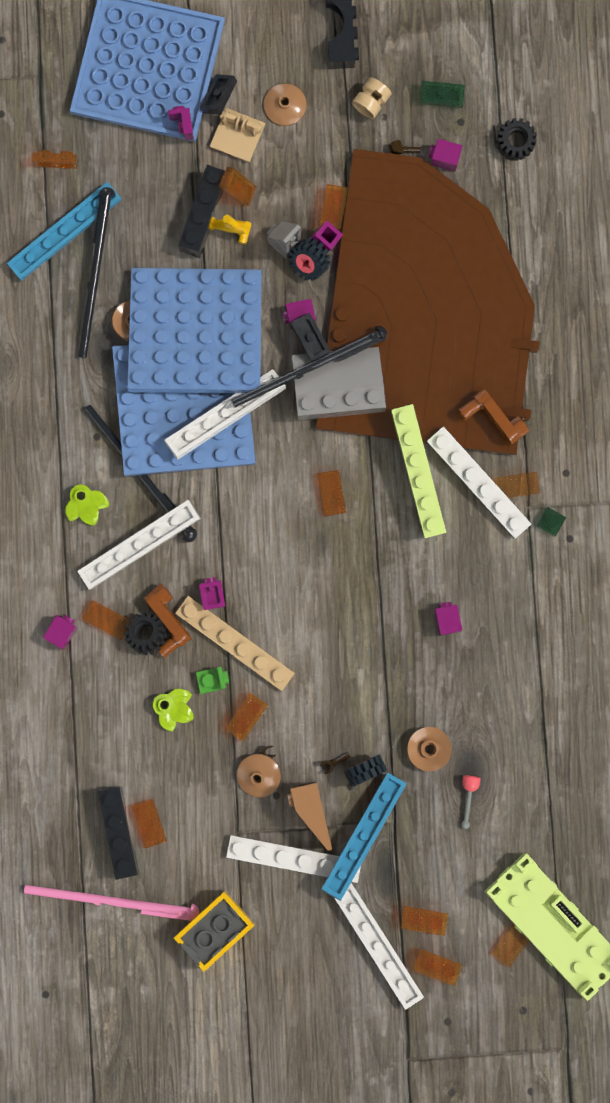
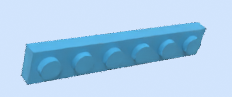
(59, 235)
(363, 836)

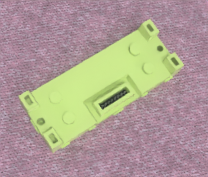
(552, 925)

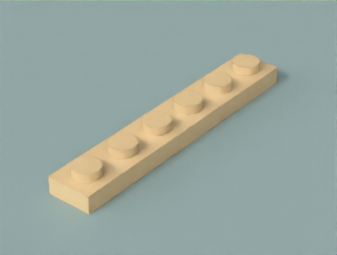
(235, 643)

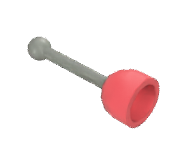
(471, 784)

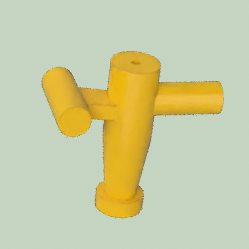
(231, 225)

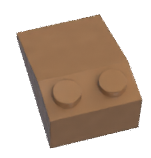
(309, 807)

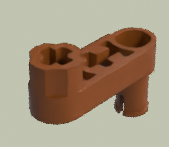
(511, 430)
(179, 636)

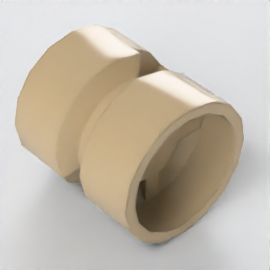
(369, 100)

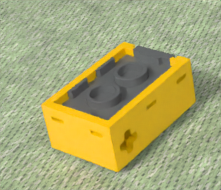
(214, 931)

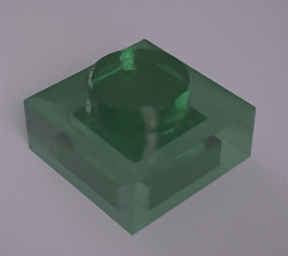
(551, 521)

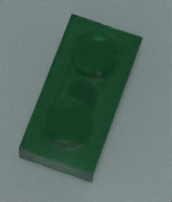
(442, 94)

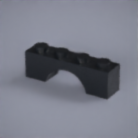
(341, 49)
(201, 213)
(117, 832)

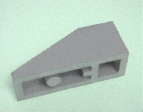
(284, 237)

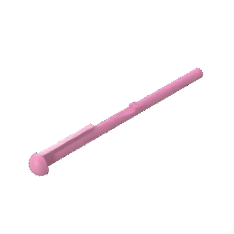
(147, 908)

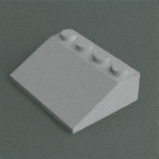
(341, 386)

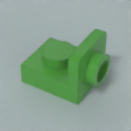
(212, 680)

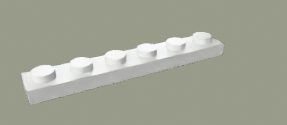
(217, 420)
(479, 482)
(139, 544)
(283, 856)
(379, 948)

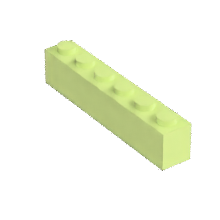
(418, 471)

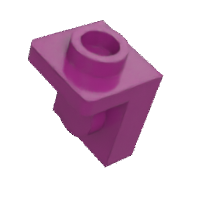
(185, 123)
(212, 594)

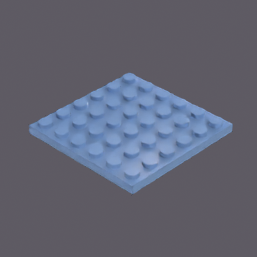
(146, 62)
(194, 330)
(154, 416)

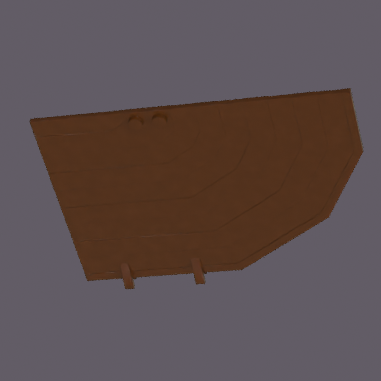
(446, 291)

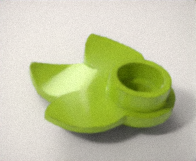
(87, 507)
(176, 708)

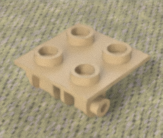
(237, 134)

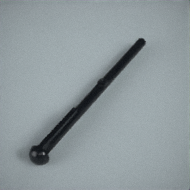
(98, 239)
(342, 353)
(190, 533)

